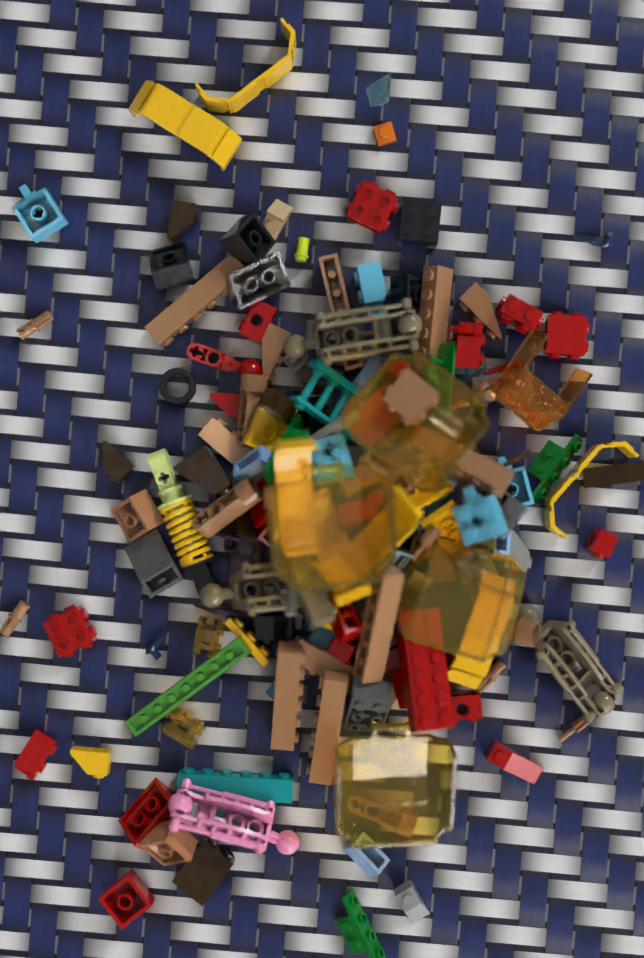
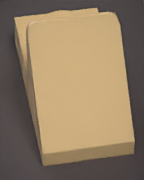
(276, 217)

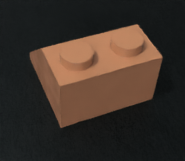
(137, 515)
(169, 846)

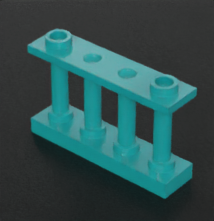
(334, 380)

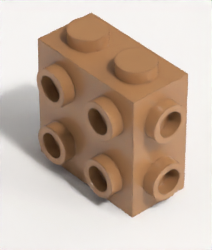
(410, 397)

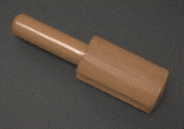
(427, 540)
(577, 725)

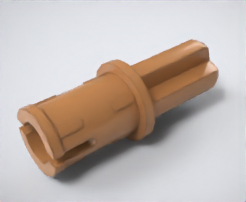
(35, 324)
(14, 618)
(494, 671)

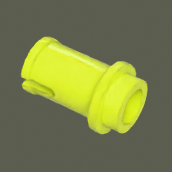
(302, 250)

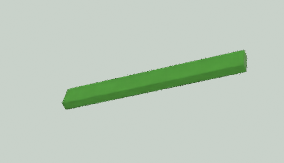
(188, 686)

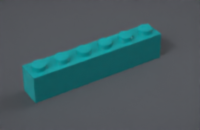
(255, 786)

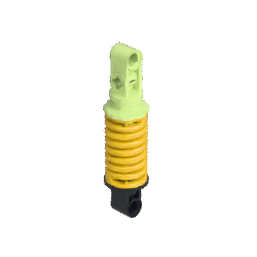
(179, 518)

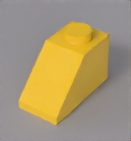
(93, 760)

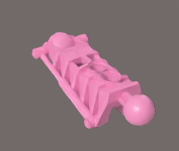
(237, 808)

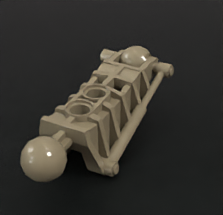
(408, 325)
(213, 595)
(578, 650)

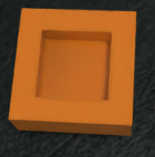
(384, 134)

